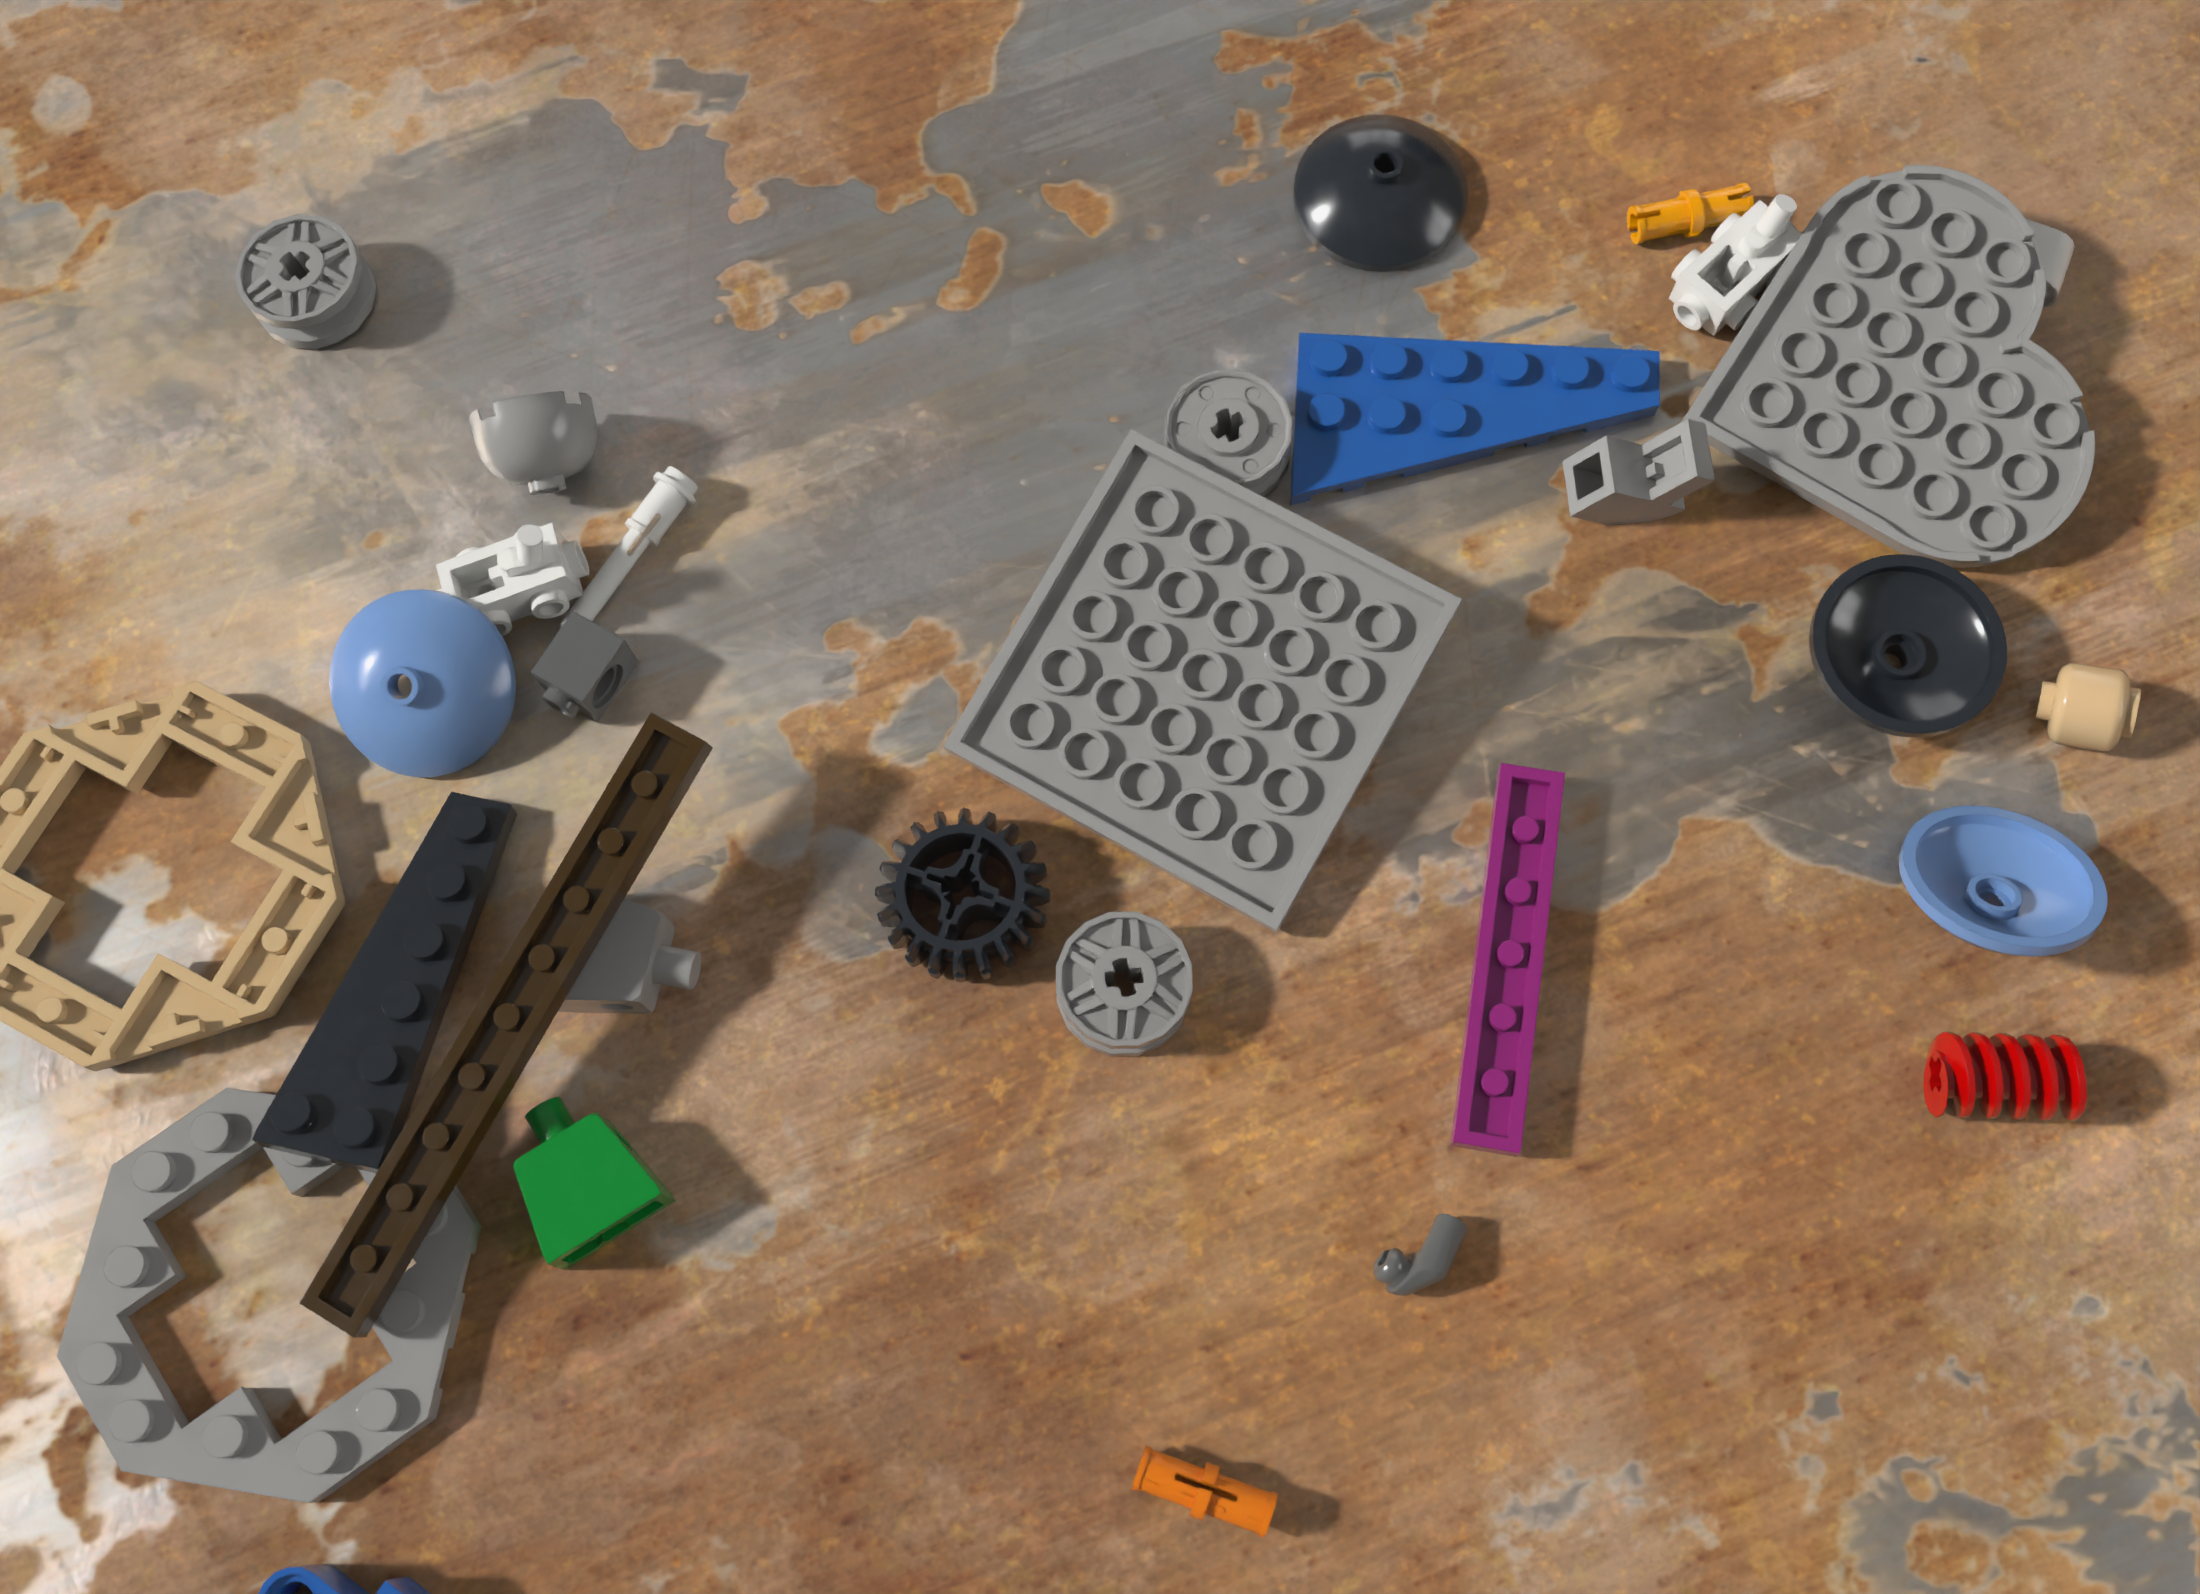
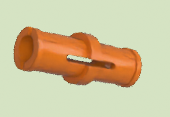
(1205, 1491)

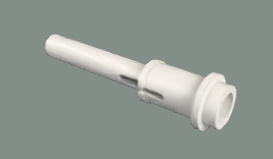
(663, 505)

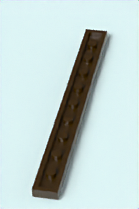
(505, 1028)

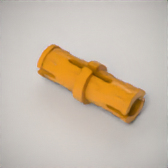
(1687, 213)

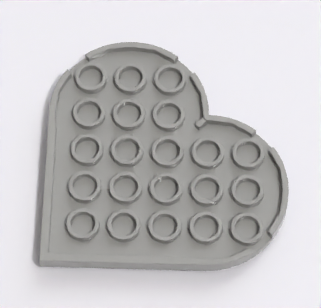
(1904, 377)

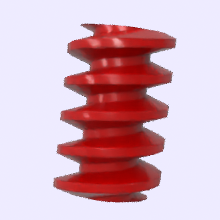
(2007, 1071)

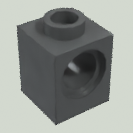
(583, 668)

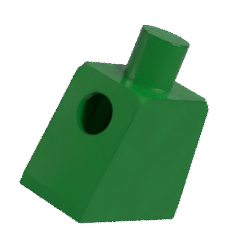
(583, 1184)

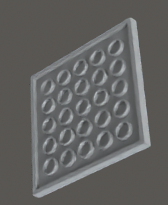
(1203, 678)

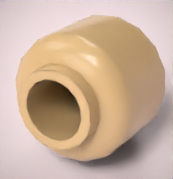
(2089, 707)

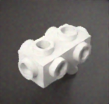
(1733, 270)
(518, 576)

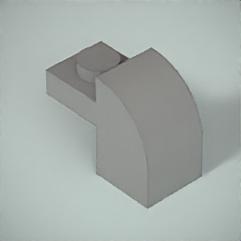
(1637, 482)

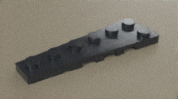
(376, 1035)

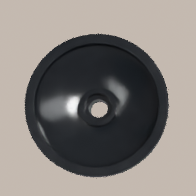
(1375, 216)
(1928, 619)

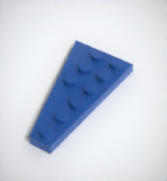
(1432, 404)

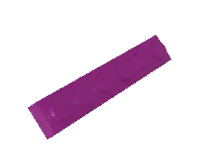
(1508, 961)

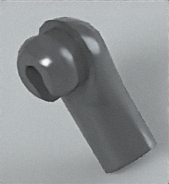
(1425, 1267)

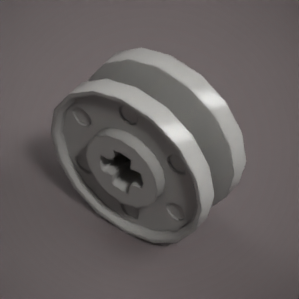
(305, 281)
(1237, 407)
(1148, 955)

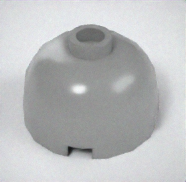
(537, 439)

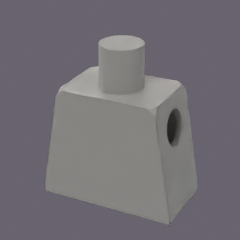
(632, 965)

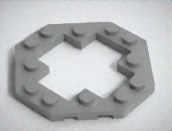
(235, 1439)

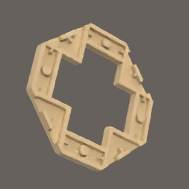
(170, 1000)

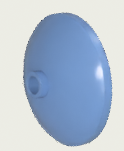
(457, 676)
(2002, 881)

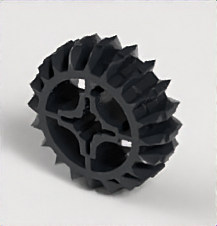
(937, 883)

